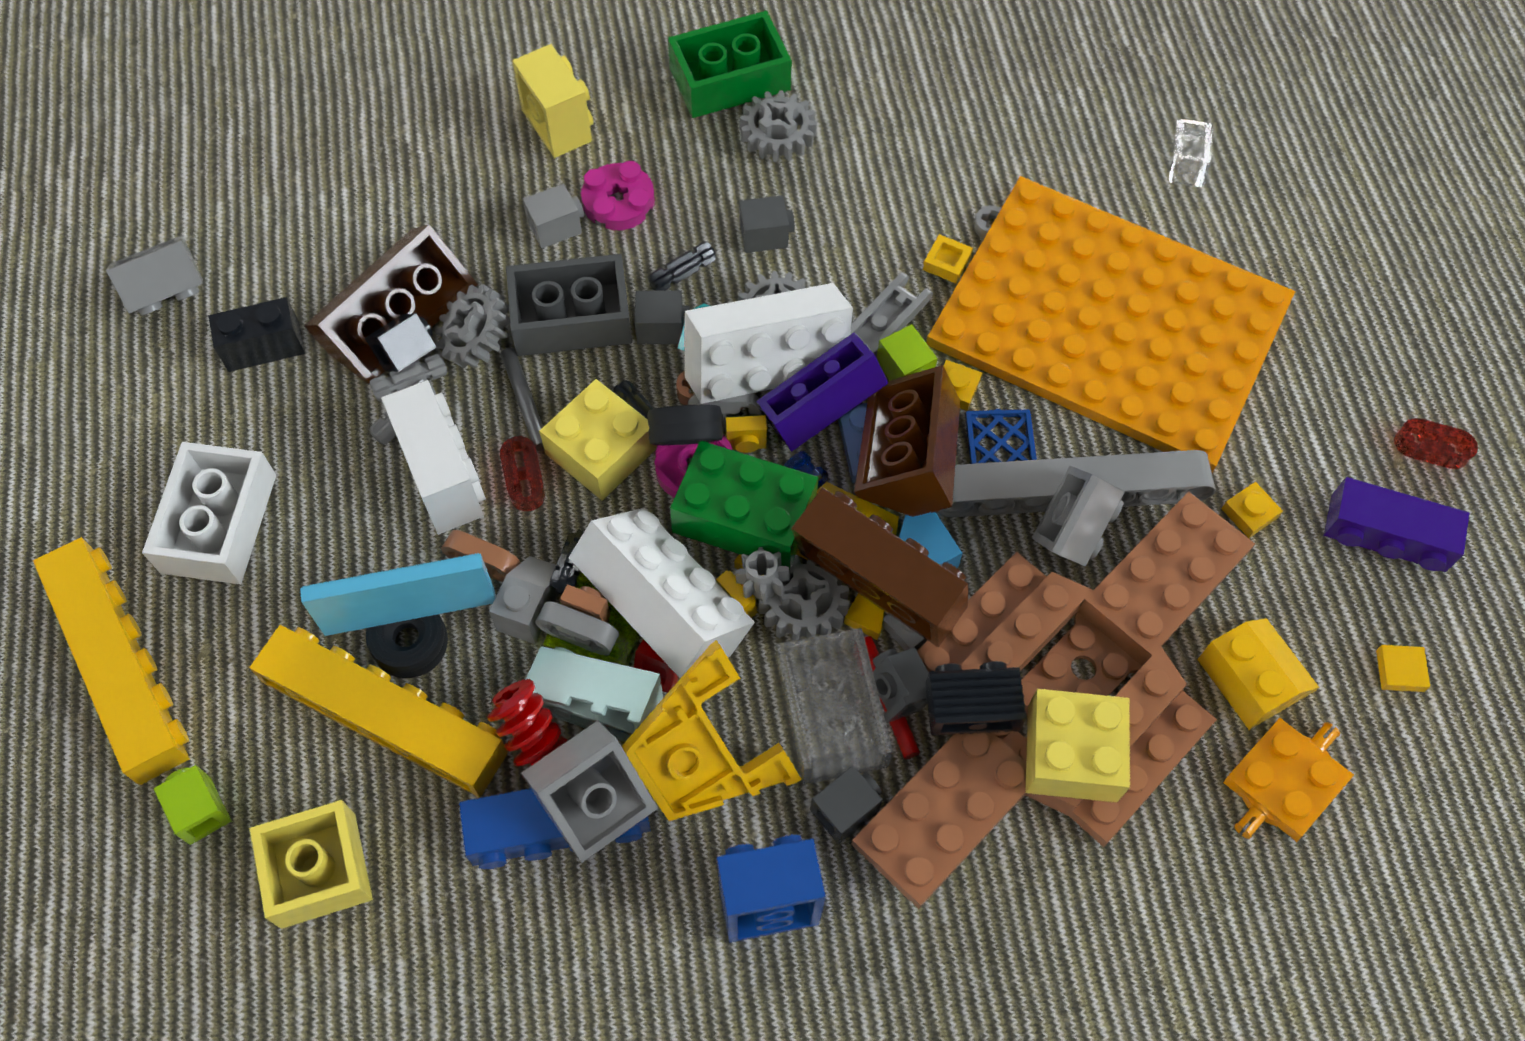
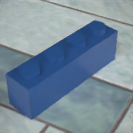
(516, 827)

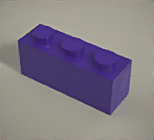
(823, 391)
(1397, 525)

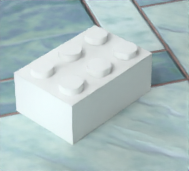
(435, 456)
(210, 513)

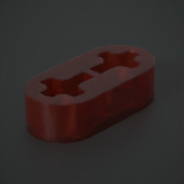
(1435, 443)
(514, 475)

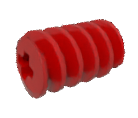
(526, 722)

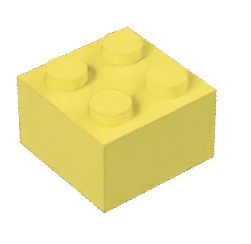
(553, 100)
(598, 439)
(1078, 745)
(310, 864)

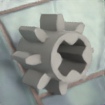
(763, 564)

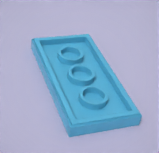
(399, 594)

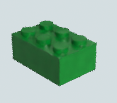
(729, 63)
(741, 502)

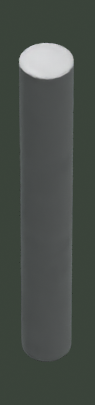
(523, 396)

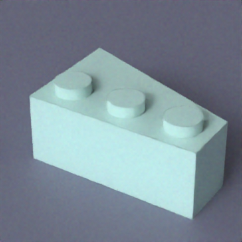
(592, 690)

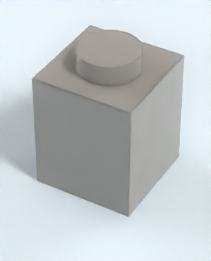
(553, 215)

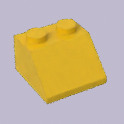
(1256, 671)

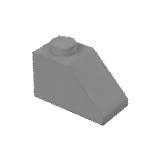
(522, 599)

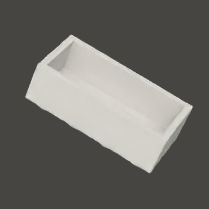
(761, 340)
(659, 588)

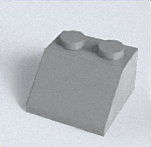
(155, 275)
(1079, 516)
(590, 790)

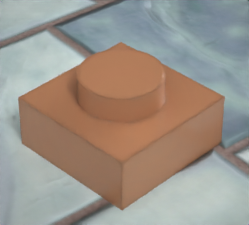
(586, 601)

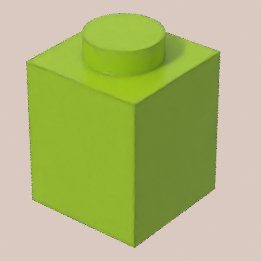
(904, 353)
(192, 804)

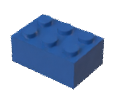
(770, 888)

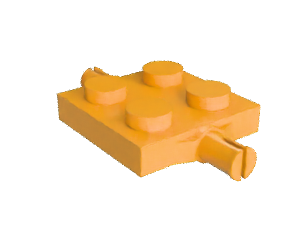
(1288, 779)

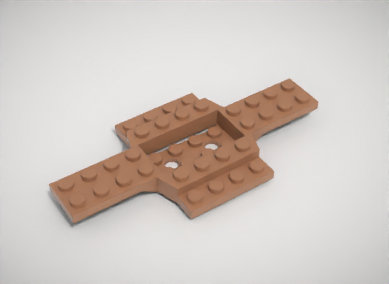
(1119, 630)

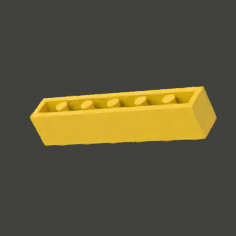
(112, 662)
(380, 709)

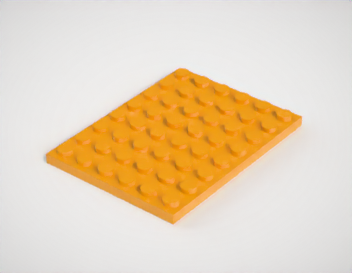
(1112, 321)

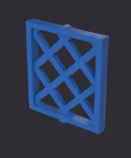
(998, 415)

